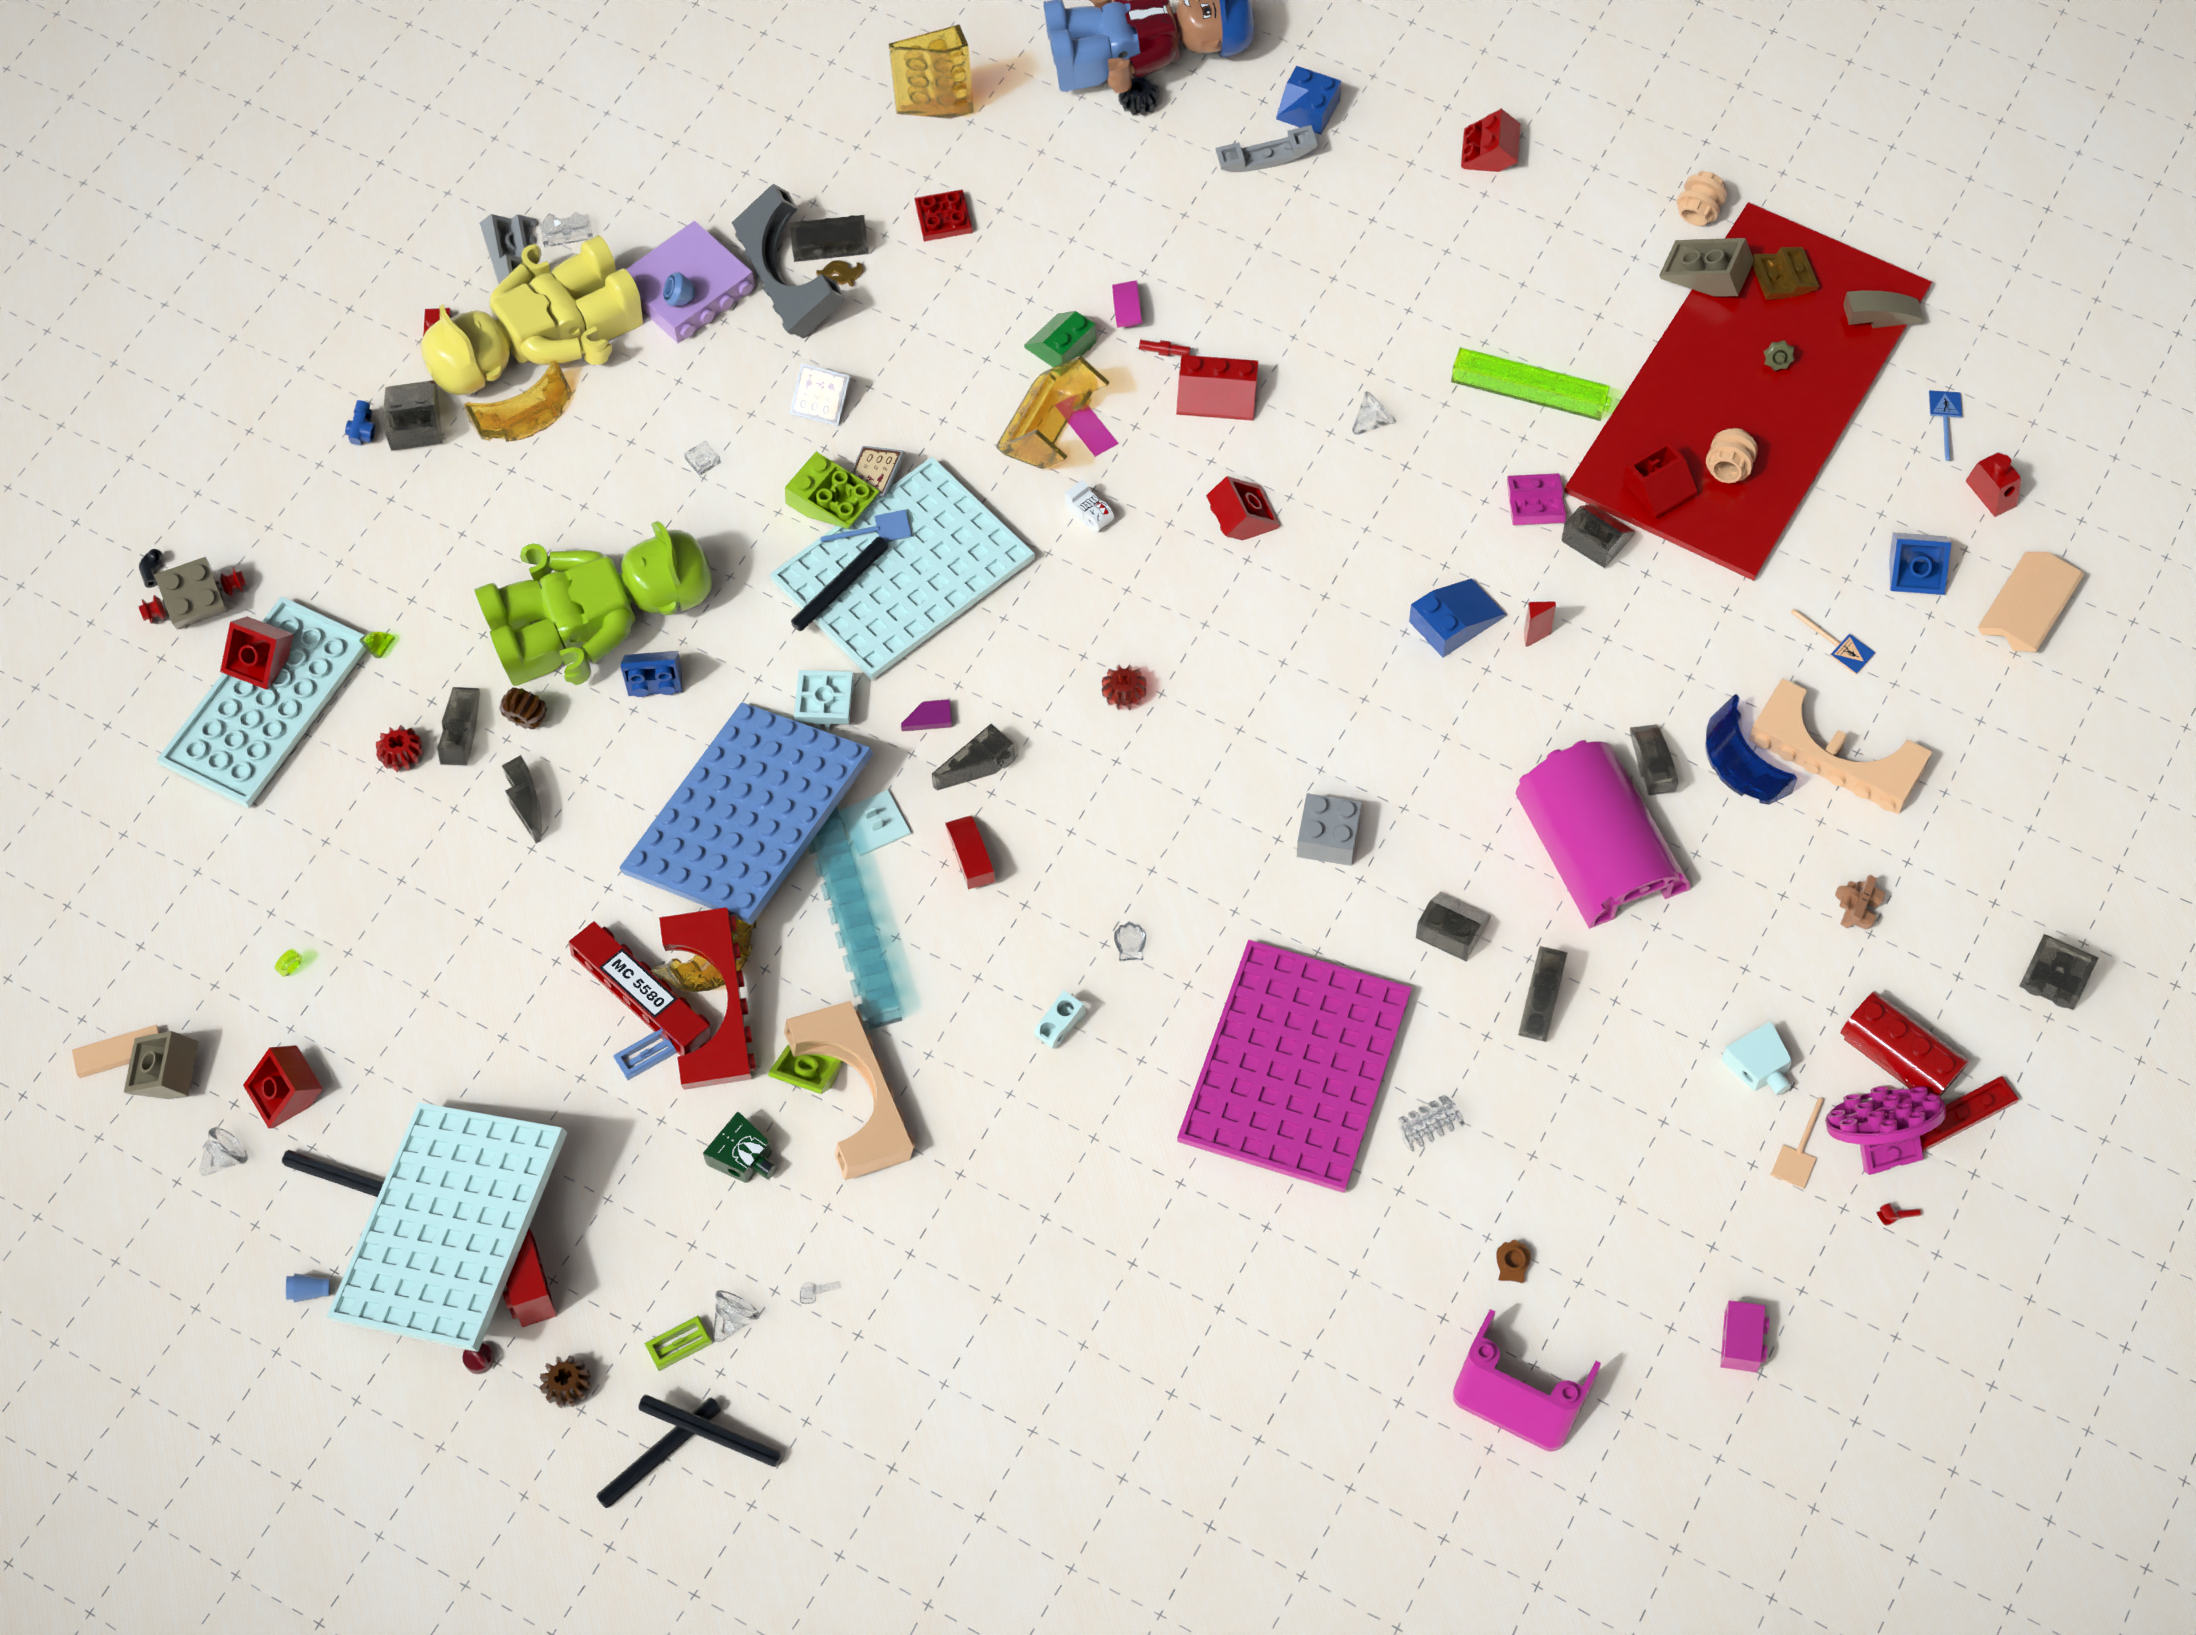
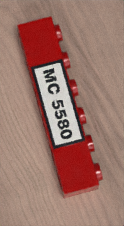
(639, 989)

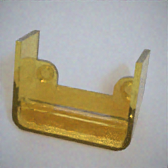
(1047, 409)

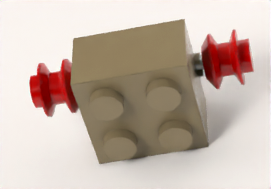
(191, 593)

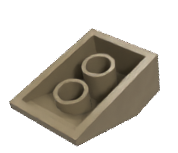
(1709, 265)

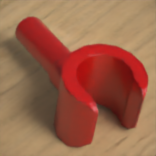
(1889, 1215)

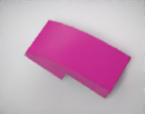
(1127, 304)

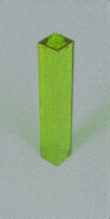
(1531, 384)

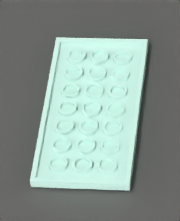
(247, 732)

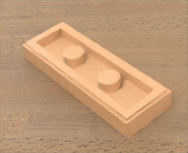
(107, 1053)

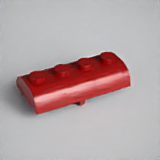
(1902, 1046)

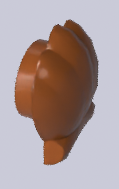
(1512, 1261)

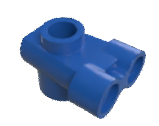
(361, 428)

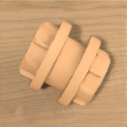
(1702, 198)
(1731, 455)

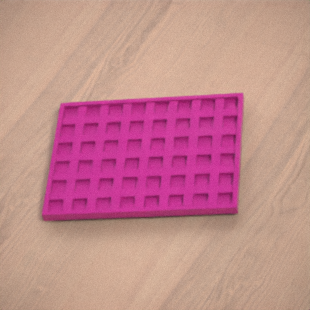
(1295, 1066)

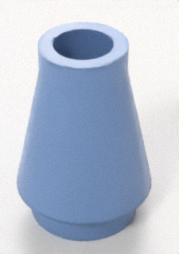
(306, 1287)

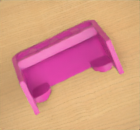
(1513, 1404)

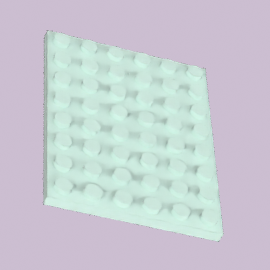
(919, 581)
(447, 1226)

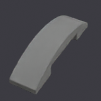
(1267, 154)

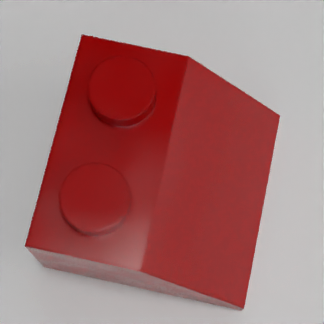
(1241, 509)
(255, 651)
(282, 1085)

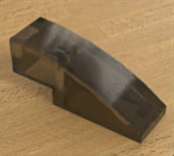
(459, 726)
(1654, 759)
(524, 796)

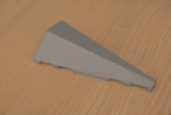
(506, 241)

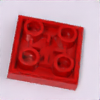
(943, 215)

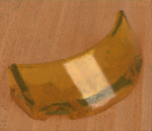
(524, 413)
(698, 973)

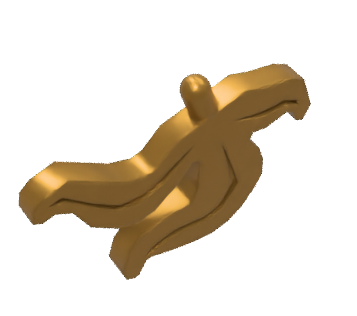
(842, 269)

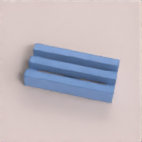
(652, 1061)

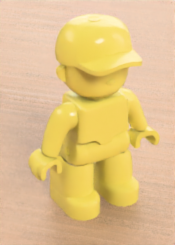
(537, 320)

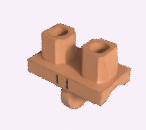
(1855, 899)

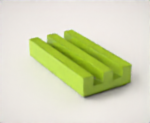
(685, 1351)

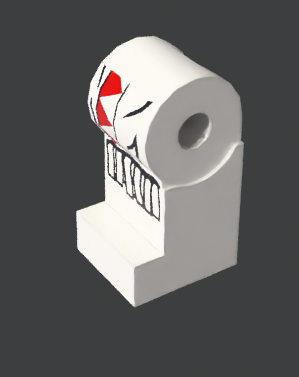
(1087, 506)

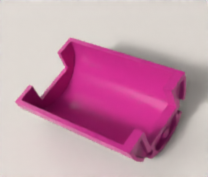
(1598, 830)

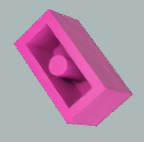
(1743, 1336)

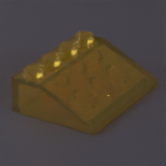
(932, 74)

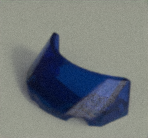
(1738, 764)

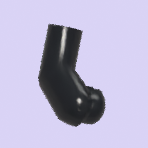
(148, 567)

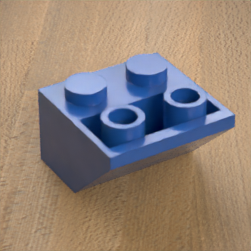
(652, 673)

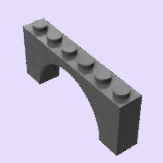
(760, 231)

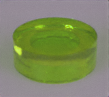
(288, 962)

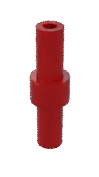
(1164, 348)

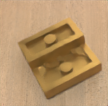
(1784, 273)

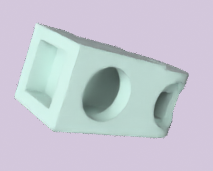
(1060, 1019)

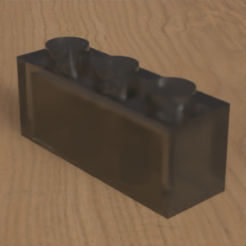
(829, 238)

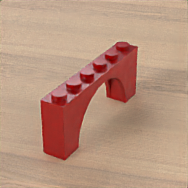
(726, 1054)

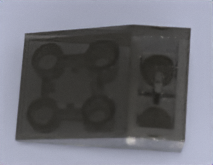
(412, 415)

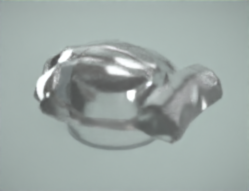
(1130, 941)

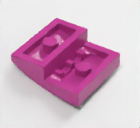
(1536, 499)

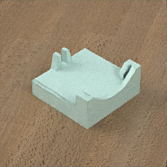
(824, 697)

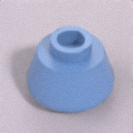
(678, 289)

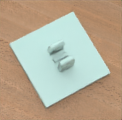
(874, 822)

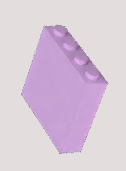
(713, 270)

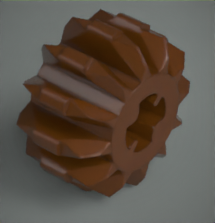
(523, 708)
(554, 1386)

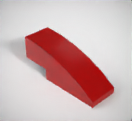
(970, 852)

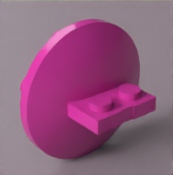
(1887, 1125)

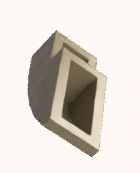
(1881, 308)

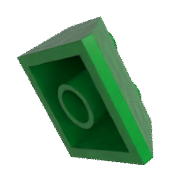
(1063, 338)

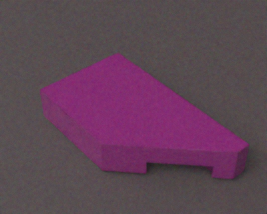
(929, 716)

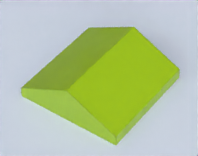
(806, 1071)

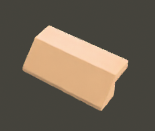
(2031, 600)

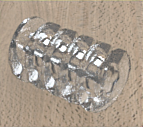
(1428, 1120)

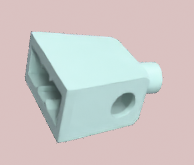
(1760, 1059)

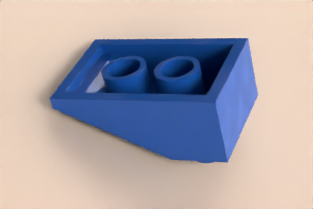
(1454, 615)

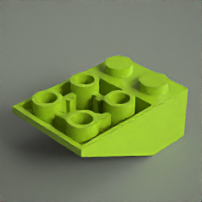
(828, 492)

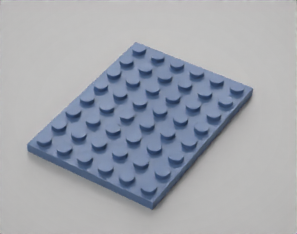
(746, 812)

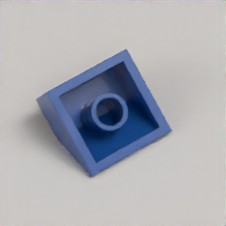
(1919, 563)

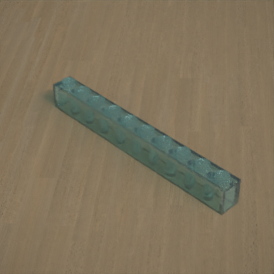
(855, 924)

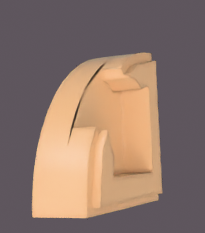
(1837, 743)

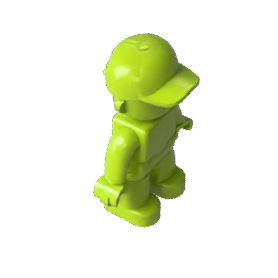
(588, 602)

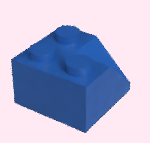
(1309, 99)

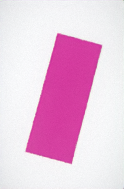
(1091, 431)

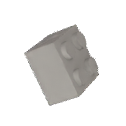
(1328, 829)

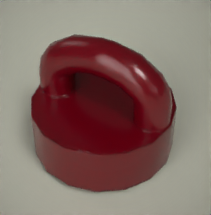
(479, 1361)

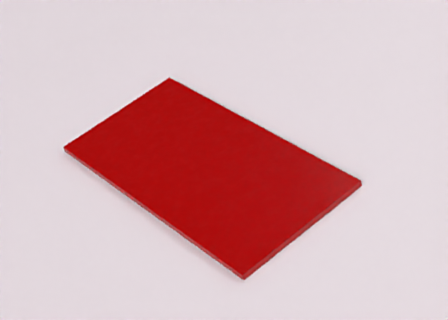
(1714, 378)

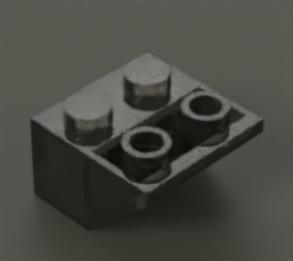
(1596, 534)

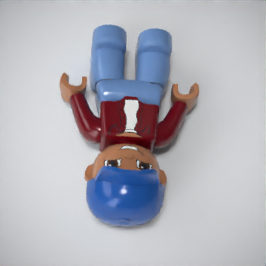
(1139, 37)

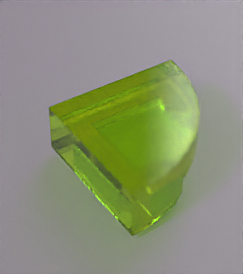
(377, 642)

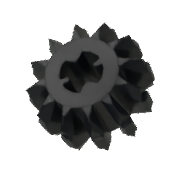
(1141, 96)

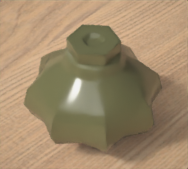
(1779, 355)

